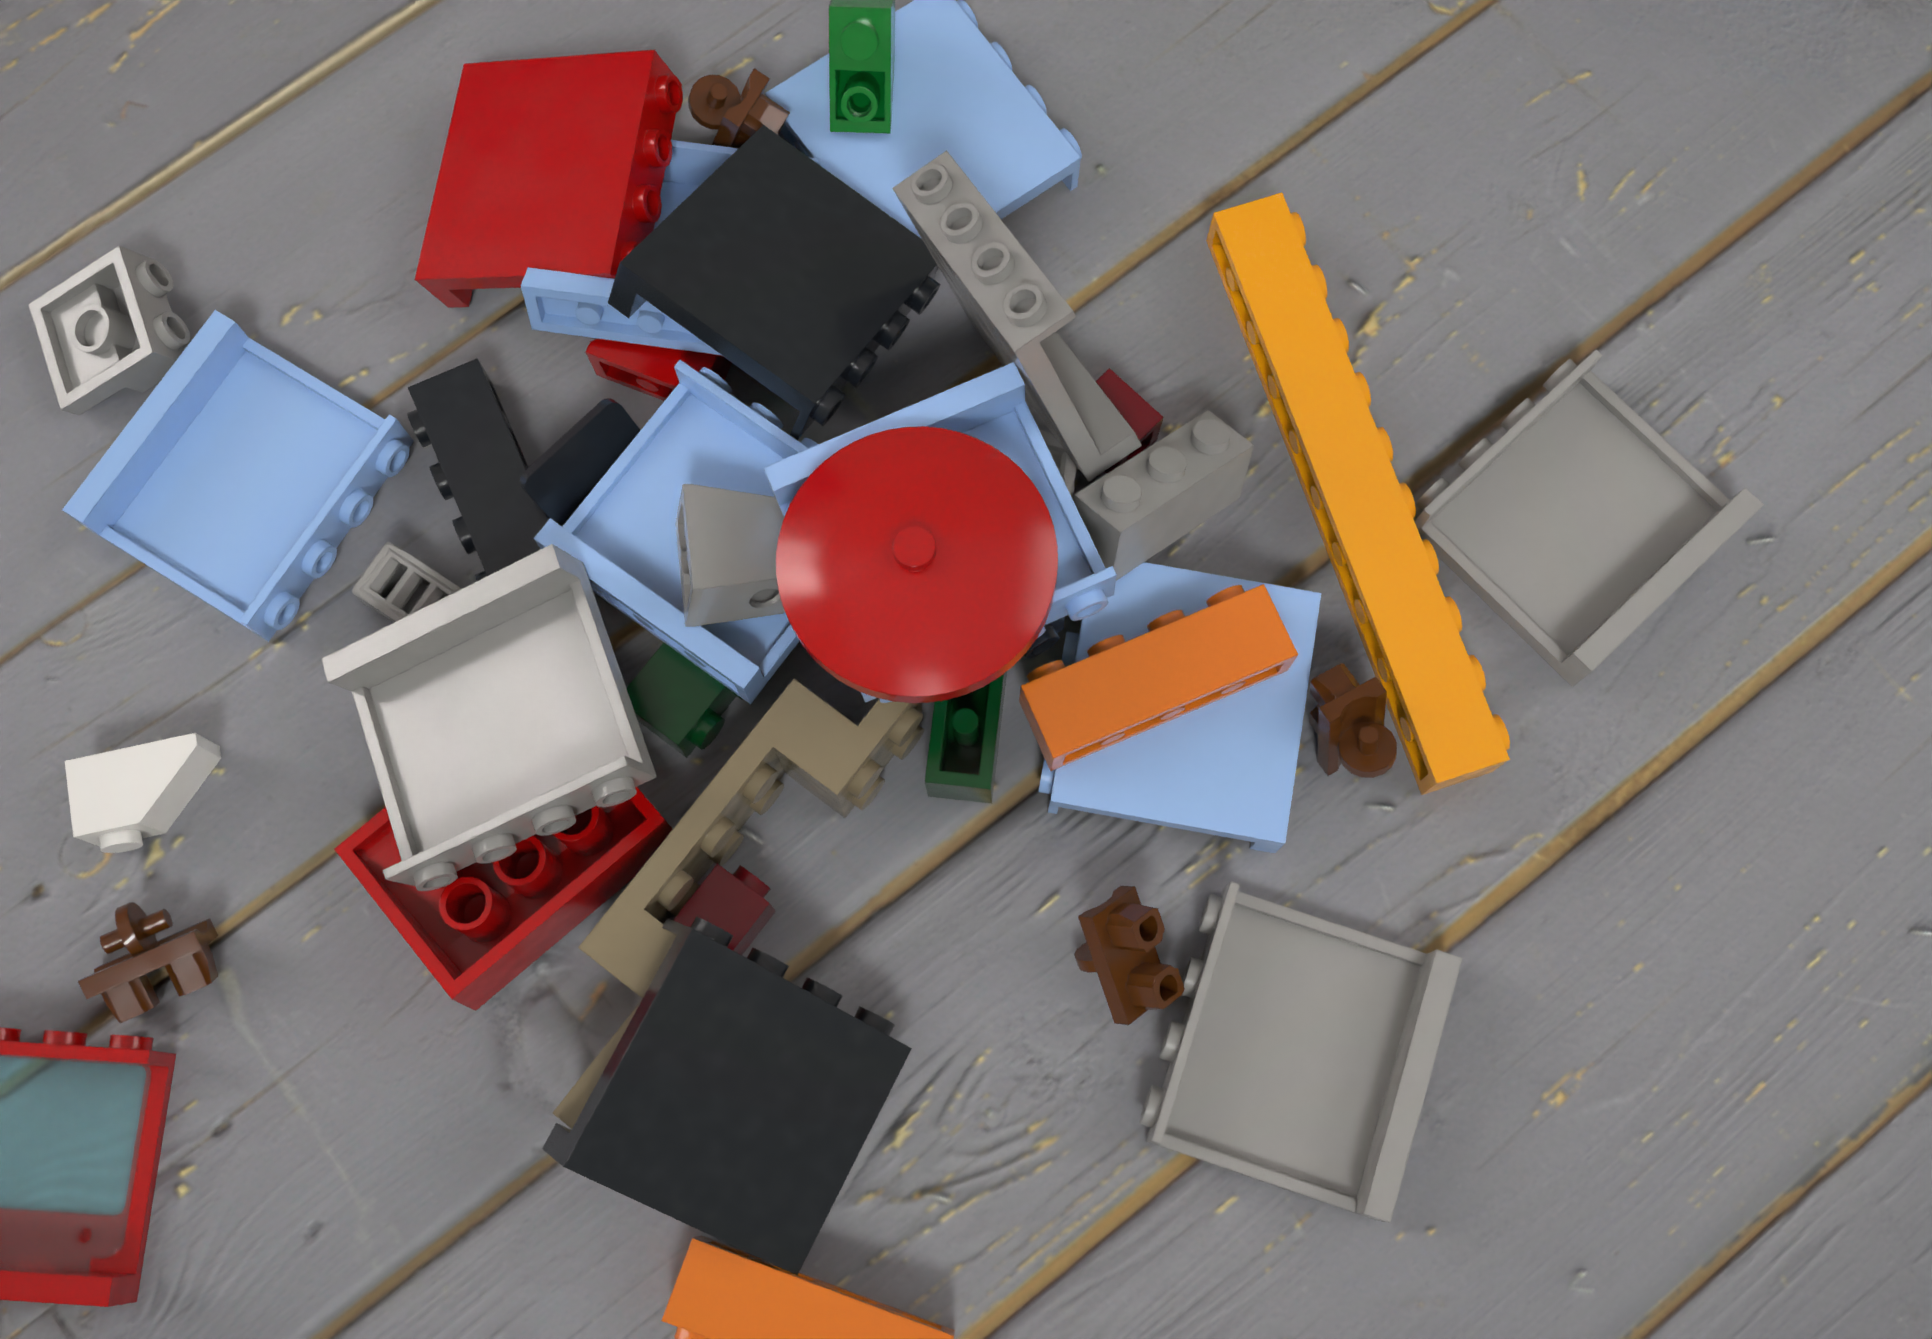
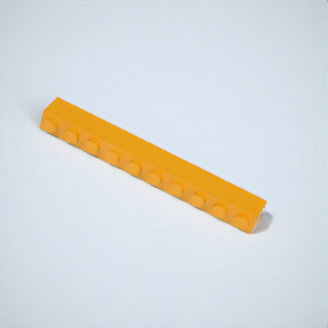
(1356, 497)

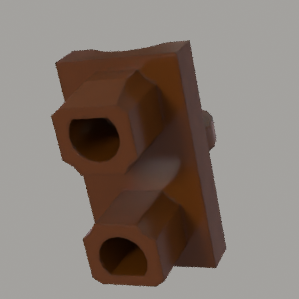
(720, 107)
(1351, 724)
(1124, 955)
(125, 979)

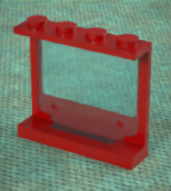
(78, 1165)

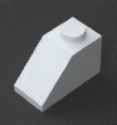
(136, 789)

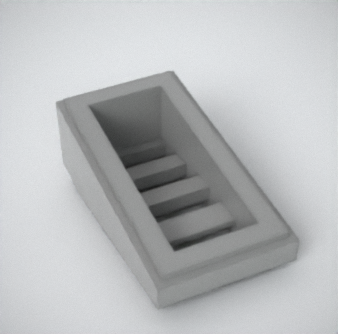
(384, 574)

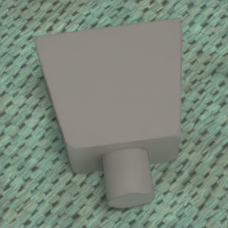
(727, 554)

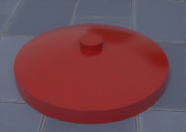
(917, 564)

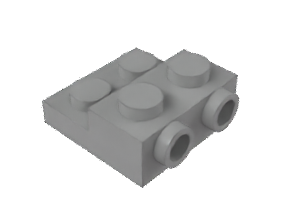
(109, 329)

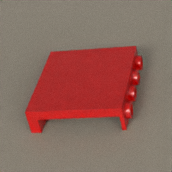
(548, 170)

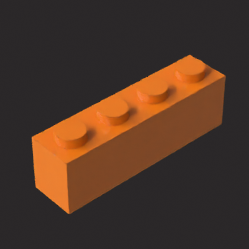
(1156, 675)
(744, 1297)

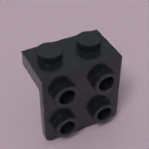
(578, 460)

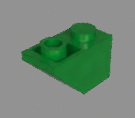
(861, 65)

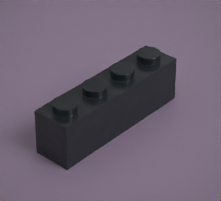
(477, 464)

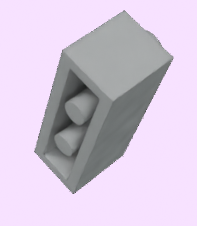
(1164, 491)

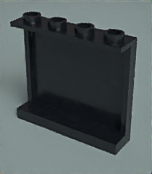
(783, 274)
(735, 1098)

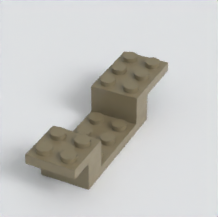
(794, 737)

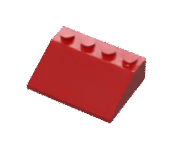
(508, 910)

